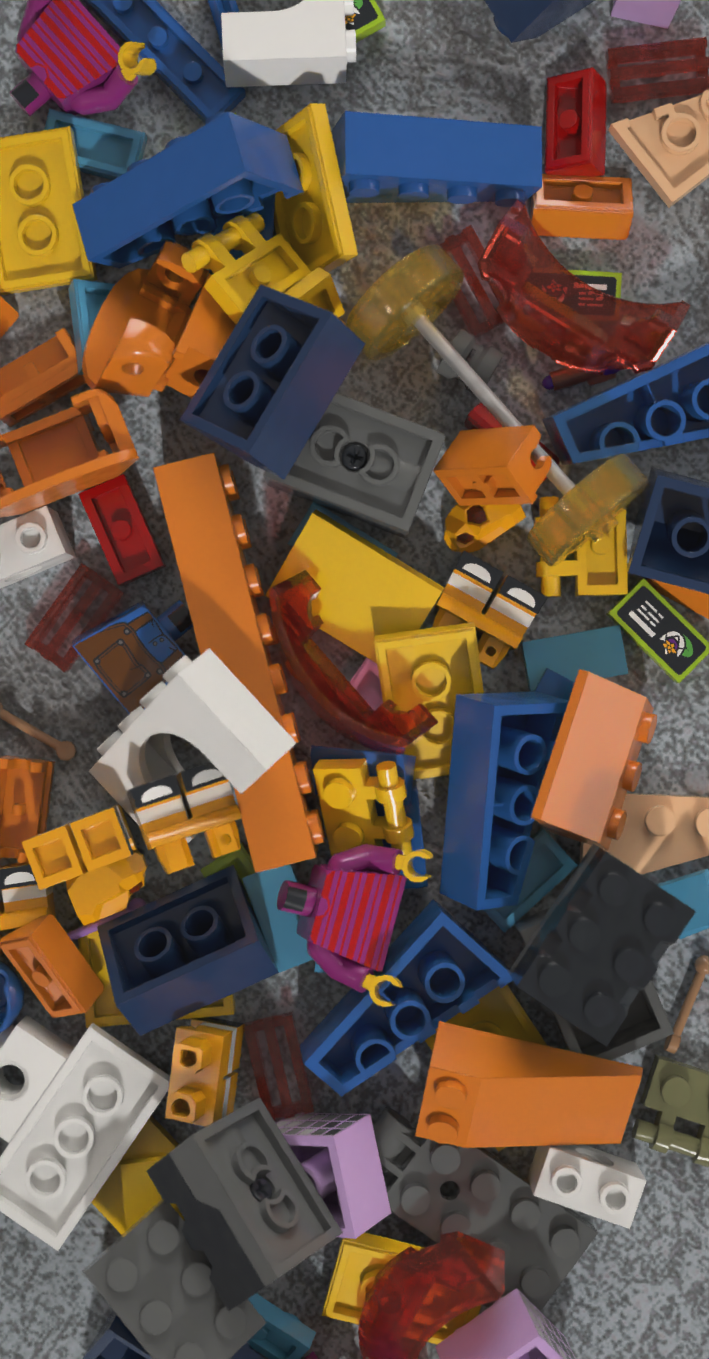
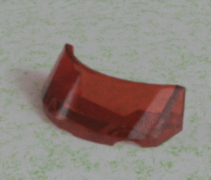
(564, 314)
(326, 687)
(425, 1291)

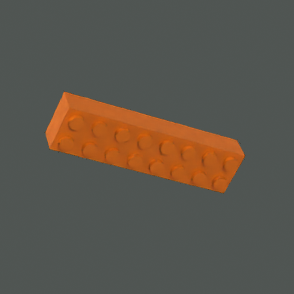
(227, 620)

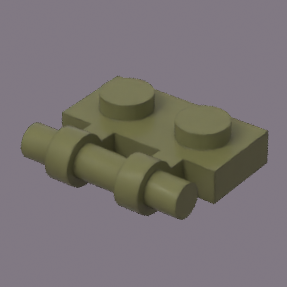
(676, 1092)

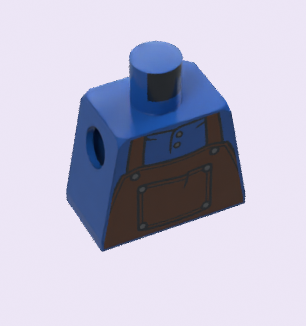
(134, 650)

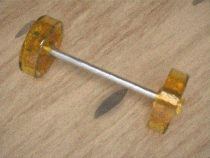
(406, 305)

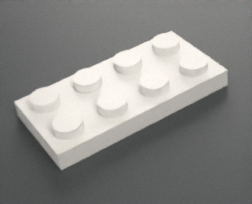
(77, 1135)

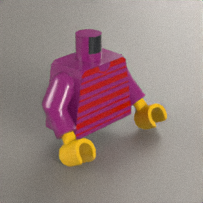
(73, 60)
(352, 912)

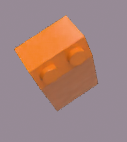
(521, 1093)

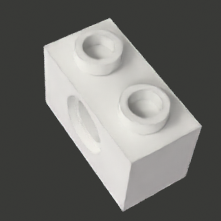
(32, 545)
(39, 1057)
(588, 1181)

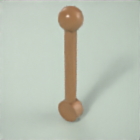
(65, 750)
(702, 968)

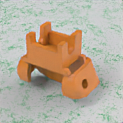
(150, 334)
(61, 454)

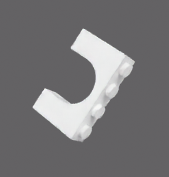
(289, 45)
(209, 711)

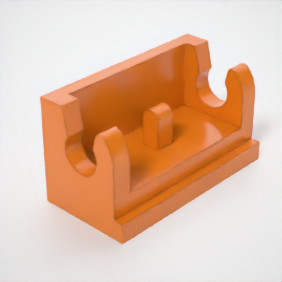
(38, 378)
(493, 466)
(23, 802)

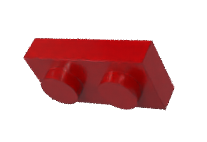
(122, 530)

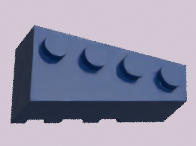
(436, 159)
(185, 188)
(637, 414)
(493, 784)
(441, 975)

